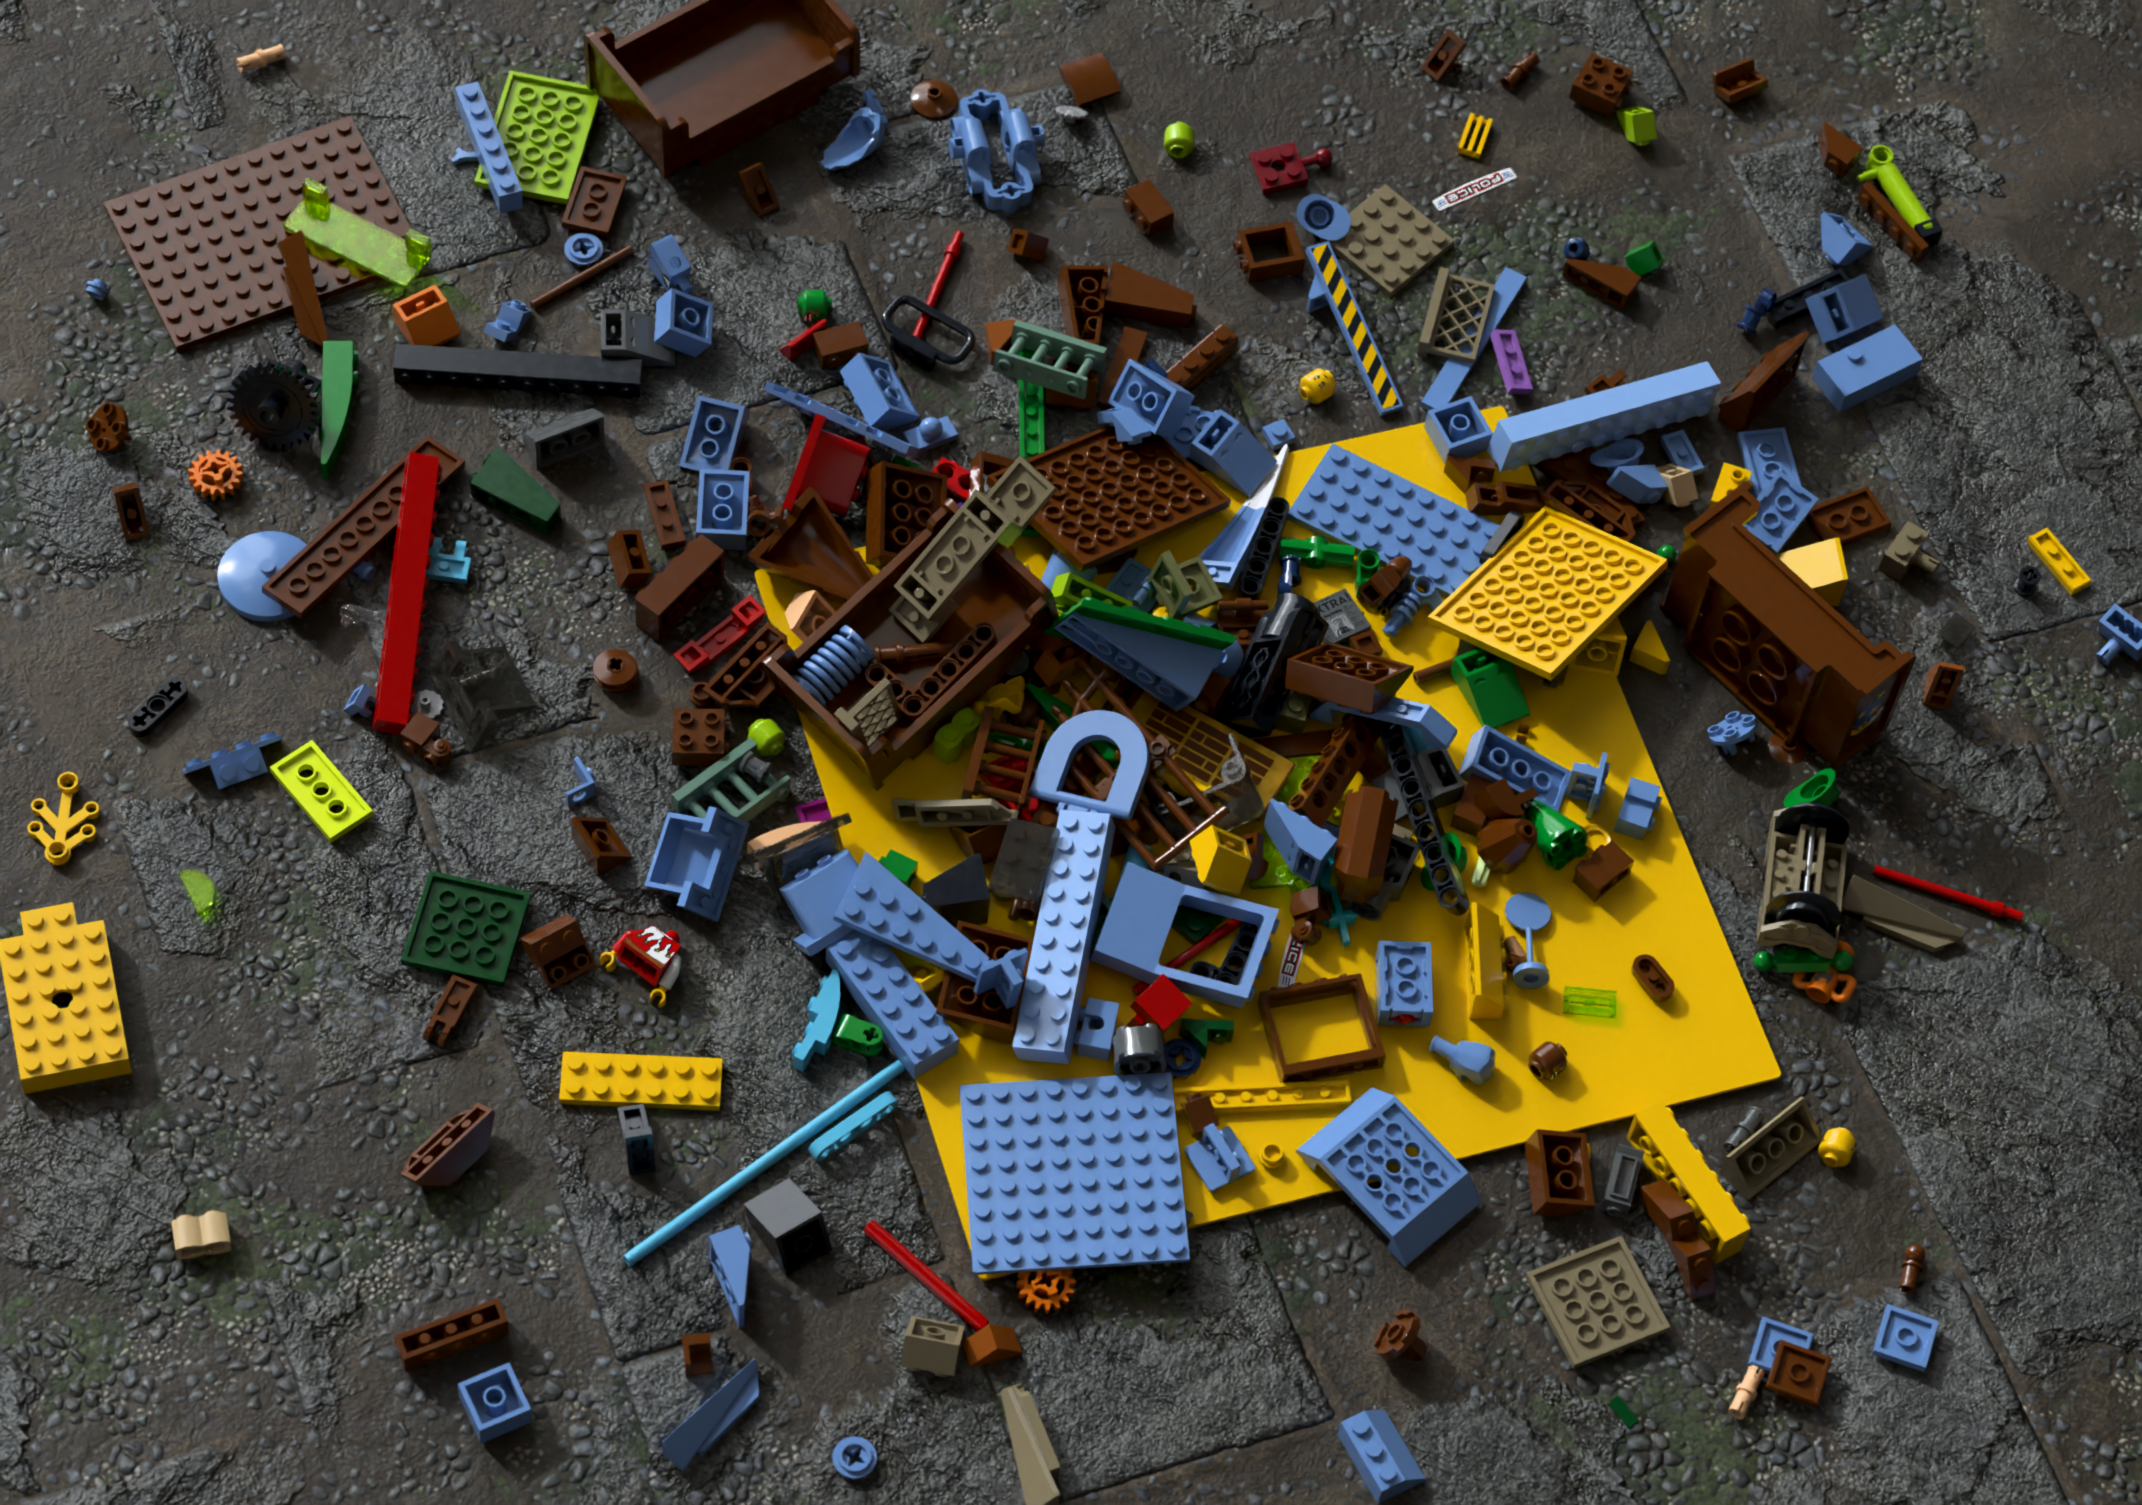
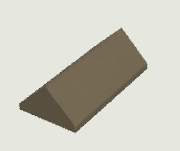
(1772, 1149)

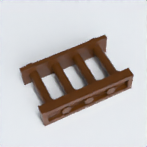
(984, 746)

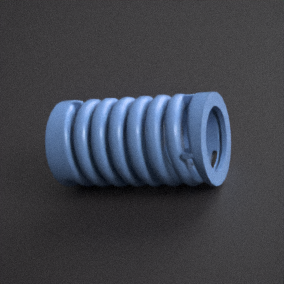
(857, 648)

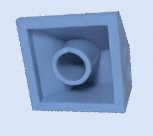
(1841, 240)

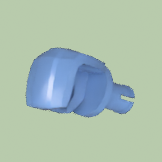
(1467, 1059)

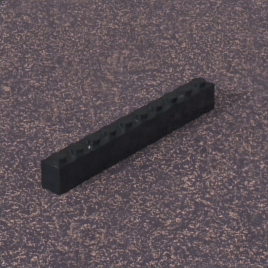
(517, 370)

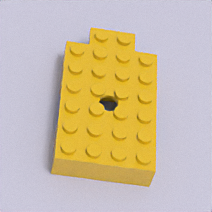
(73, 1042)

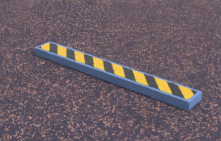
(1354, 328)

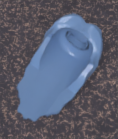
(855, 141)

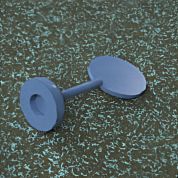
(1528, 914)

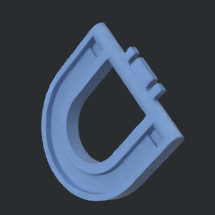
(1069, 739)

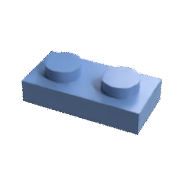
(1681, 451)

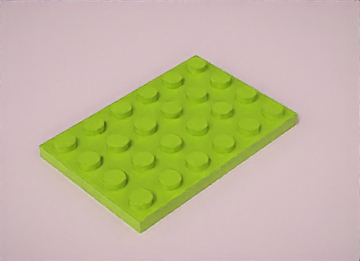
(544, 133)

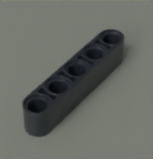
(1264, 542)

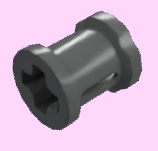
(755, 767)

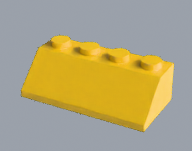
(1484, 964)

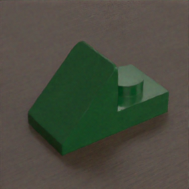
(1200, 1031)

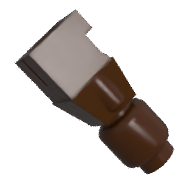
(1385, 580)

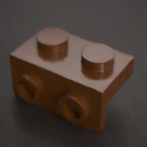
(1738, 81)

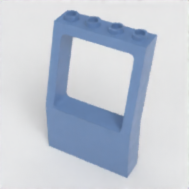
(1142, 919)

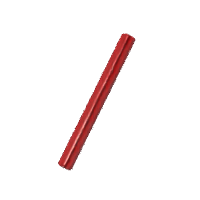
(925, 1275)

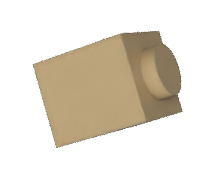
(1680, 485)

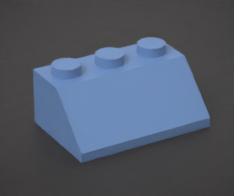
(878, 392)
(1379, 1454)

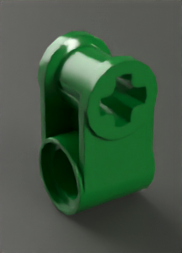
(1363, 572)
(857, 1035)

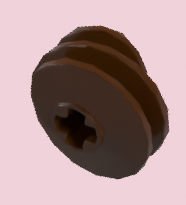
(615, 670)

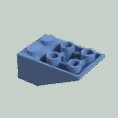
(1844, 308)
(1232, 453)
(1299, 841)

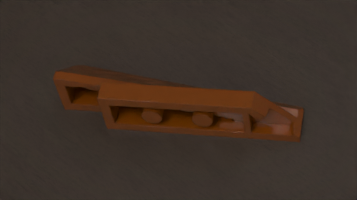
(302, 289)

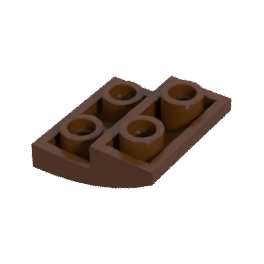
(1089, 79)

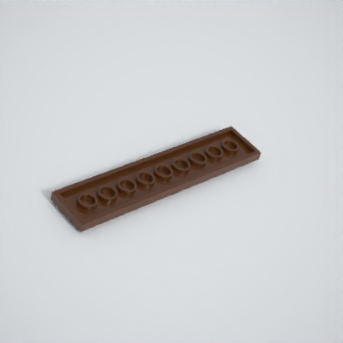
(351, 536)

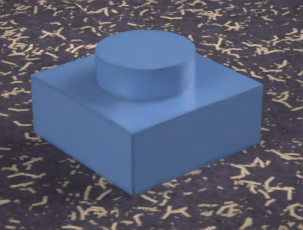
(1278, 434)

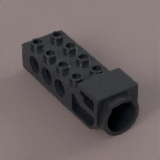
(1260, 681)

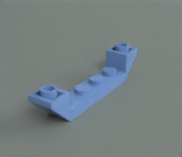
(1434, 727)

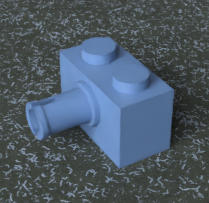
(2123, 634)

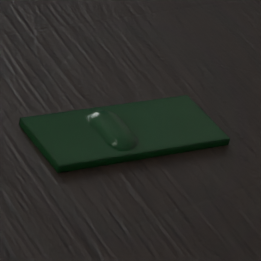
(1623, 1411)

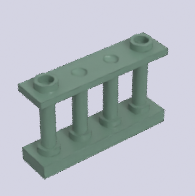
(1055, 345)
(726, 770)

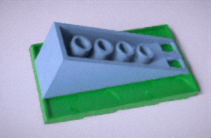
(1152, 651)

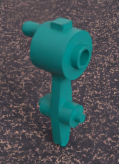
(1340, 917)

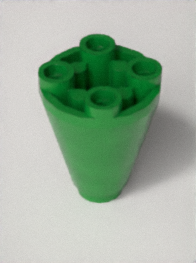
(1557, 835)

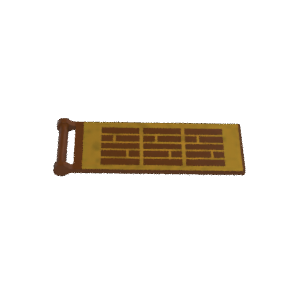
(1204, 743)

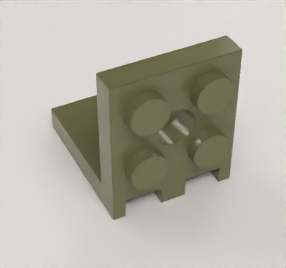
(1173, 588)

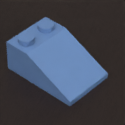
(1153, 398)
(714, 434)
(723, 507)
(730, 1260)

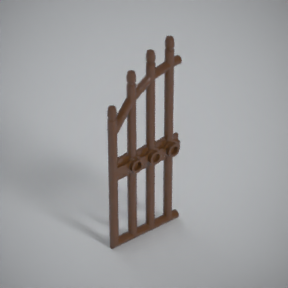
(1160, 753)

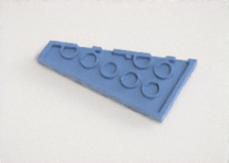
(841, 420)
(895, 915)

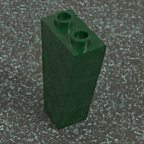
(514, 492)

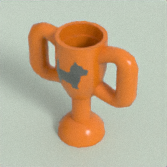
(1823, 984)

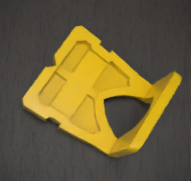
(1006, 696)

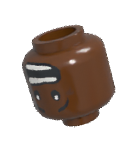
(1027, 717)
(1548, 1060)

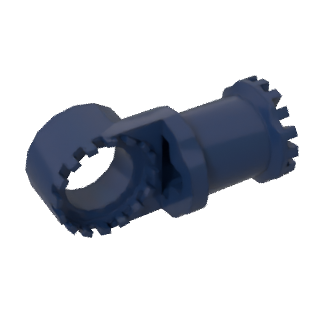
(1753, 314)
(1290, 574)

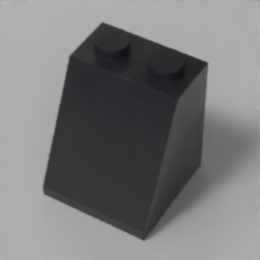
(960, 893)
(788, 1226)

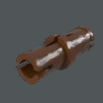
(1520, 71)

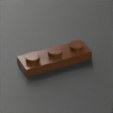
(664, 515)

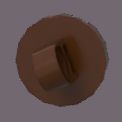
(1401, 1337)

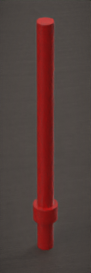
(951, 253)
(1995, 908)
(1194, 951)

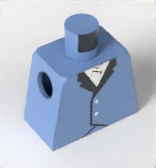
(670, 264)

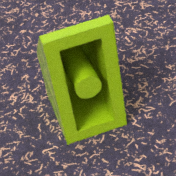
(1638, 124)

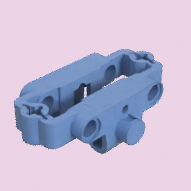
(973, 151)

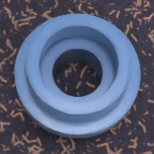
(97, 289)

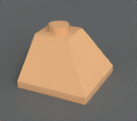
(807, 613)

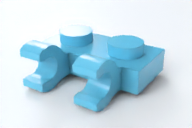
(449, 567)

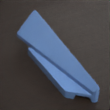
(713, 1418)

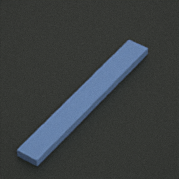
(1456, 371)

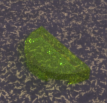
(199, 889)

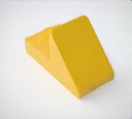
(927, 977)

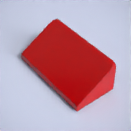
(802, 341)

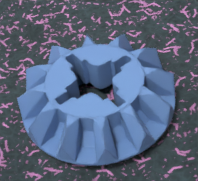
(589, 242)
(852, 1446)

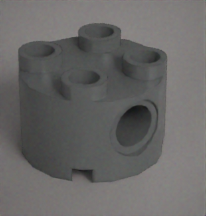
(1138, 1050)

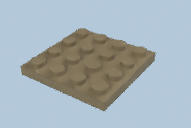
(1390, 241)
(1597, 1302)

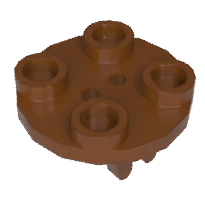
(108, 427)

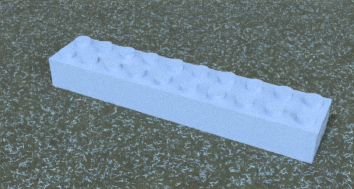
(1603, 416)
(1064, 938)

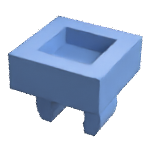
(358, 701)

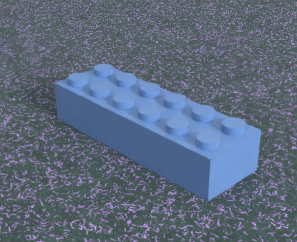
(892, 1001)

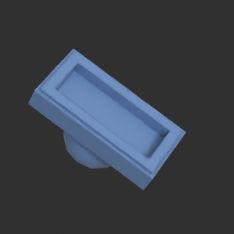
(931, 433)

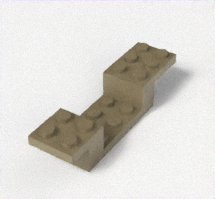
(965, 543)

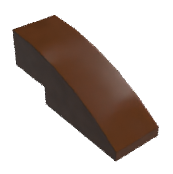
(1503, 498)

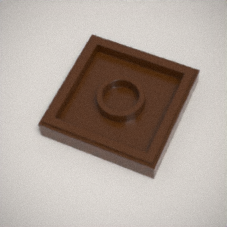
(1798, 1373)

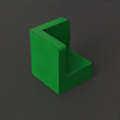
(1644, 258)

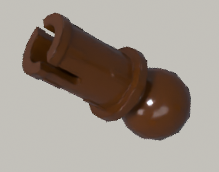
(1911, 1268)

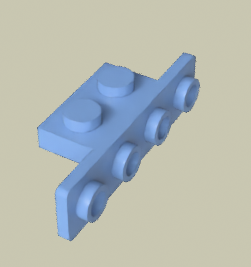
(236, 765)

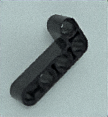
(1236, 956)

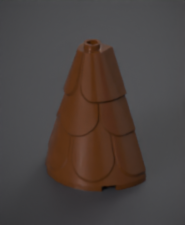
(813, 551)

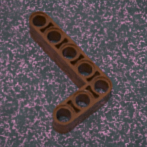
(936, 678)

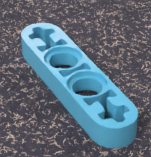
(853, 1126)

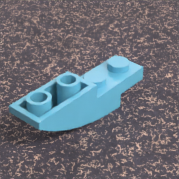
(822, 1021)

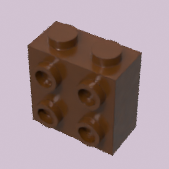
(1602, 85)
(699, 736)

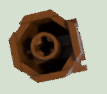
(1363, 844)

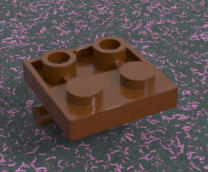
(1240, 617)

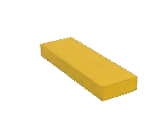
(2059, 561)

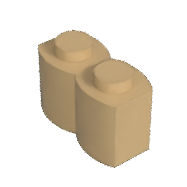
(201, 1235)

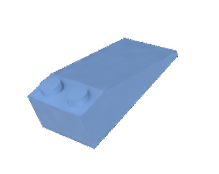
(1499, 757)

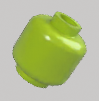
(1179, 140)
(767, 736)

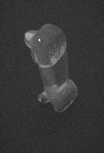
(355, 614)

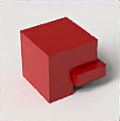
(1159, 1005)

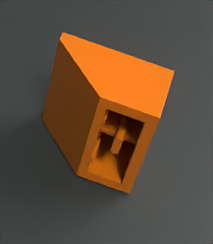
(426, 318)

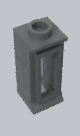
(1622, 1180)

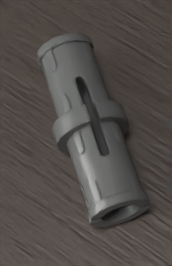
(1744, 1128)

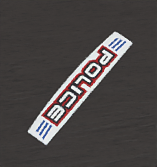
(1474, 188)
(1290, 962)

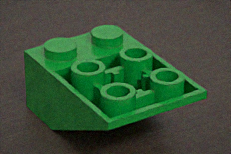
(1489, 687)

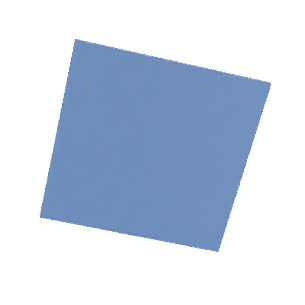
(1073, 1173)

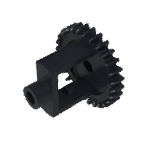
(276, 402)

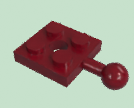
(1287, 157)

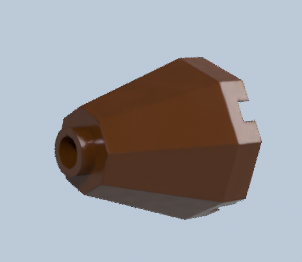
(1506, 843)

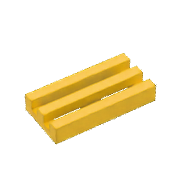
(1479, 122)

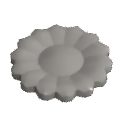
(1071, 113)
(427, 703)

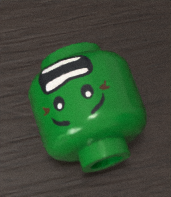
(814, 305)

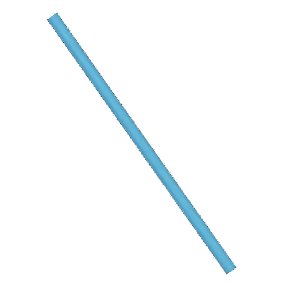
(763, 1163)

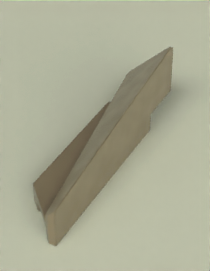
(953, 812)
(1899, 917)
(1031, 1447)

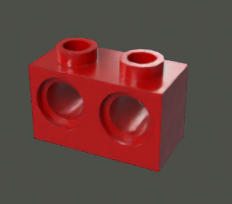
(957, 479)

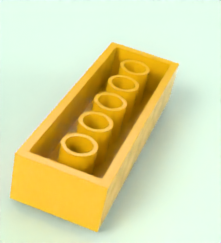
(1674, 1158)

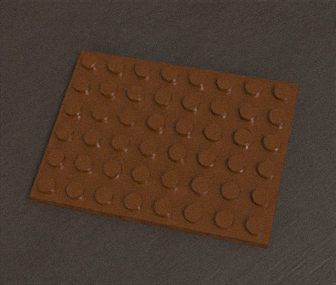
(1117, 495)

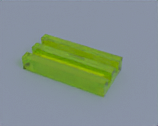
(1589, 997)

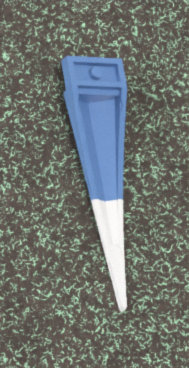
(1230, 550)

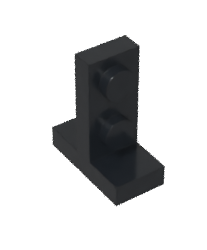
(637, 1139)

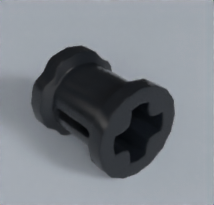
(2024, 580)

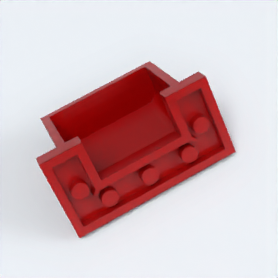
(829, 467)

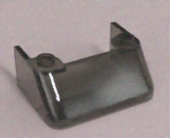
(1236, 793)

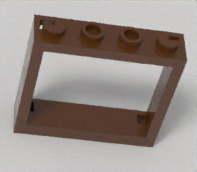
(1328, 1066)

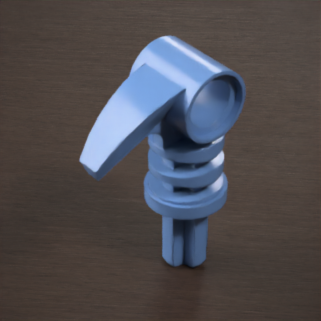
(1412, 601)

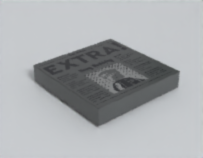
(1342, 616)

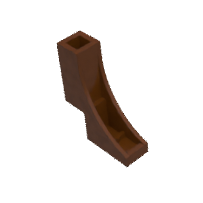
(1678, 1227)

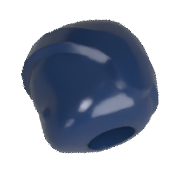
(1576, 249)

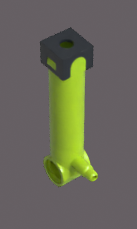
(1882, 167)

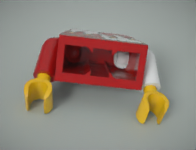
(650, 955)

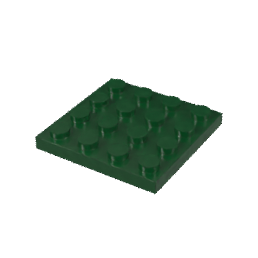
(466, 928)

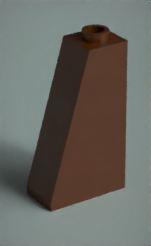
(1147, 298)

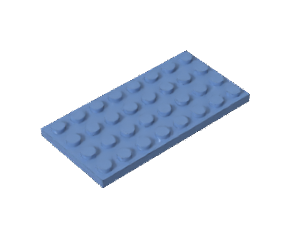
(1380, 511)

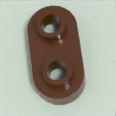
(1653, 979)

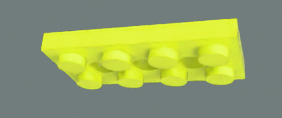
(318, 806)

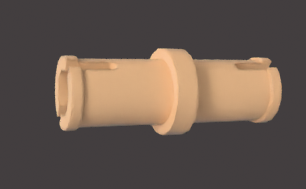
(261, 58)
(1746, 1392)

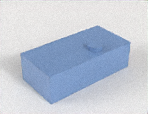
(1867, 368)

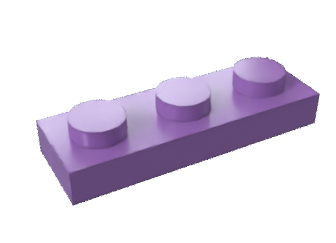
(1511, 362)

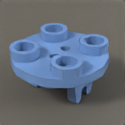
(1733, 730)

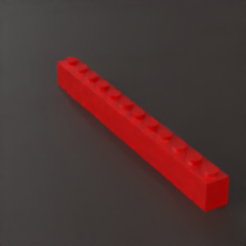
(406, 593)

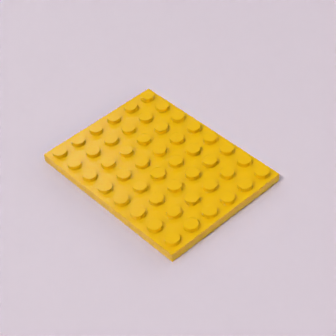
(1547, 592)

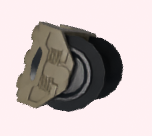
(1810, 845)

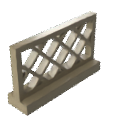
(1435, 312)
(872, 714)

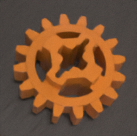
(215, 474)
(1050, 1295)

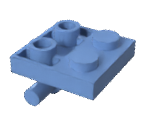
(1132, 585)

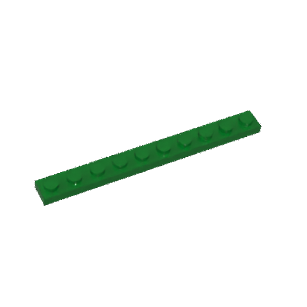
(1030, 423)

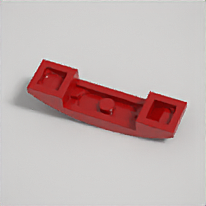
(722, 637)

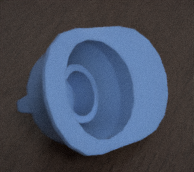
(1323, 217)
(1621, 453)

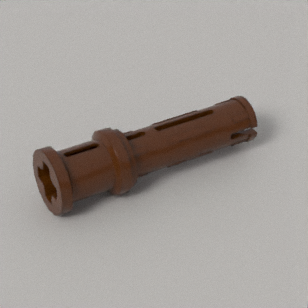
(901, 653)

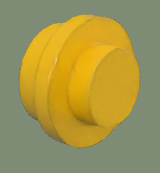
(1271, 1155)

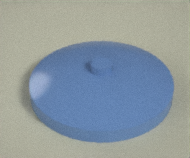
(249, 566)

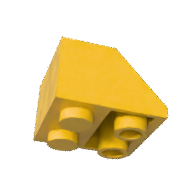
(1221, 860)

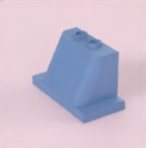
(698, 860)
(815, 899)

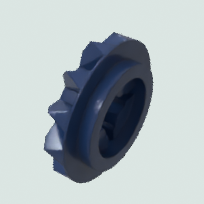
(1190, 1054)

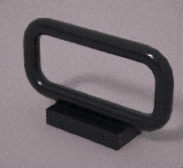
(917, 349)

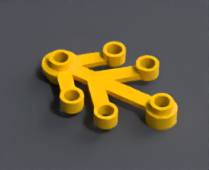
(63, 823)

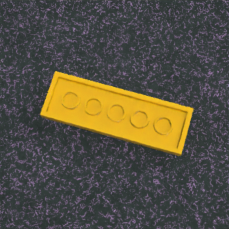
(641, 1079)

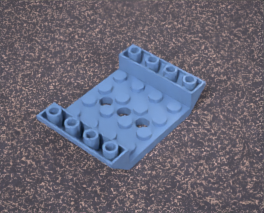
(1410, 1205)

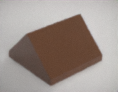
(599, 843)

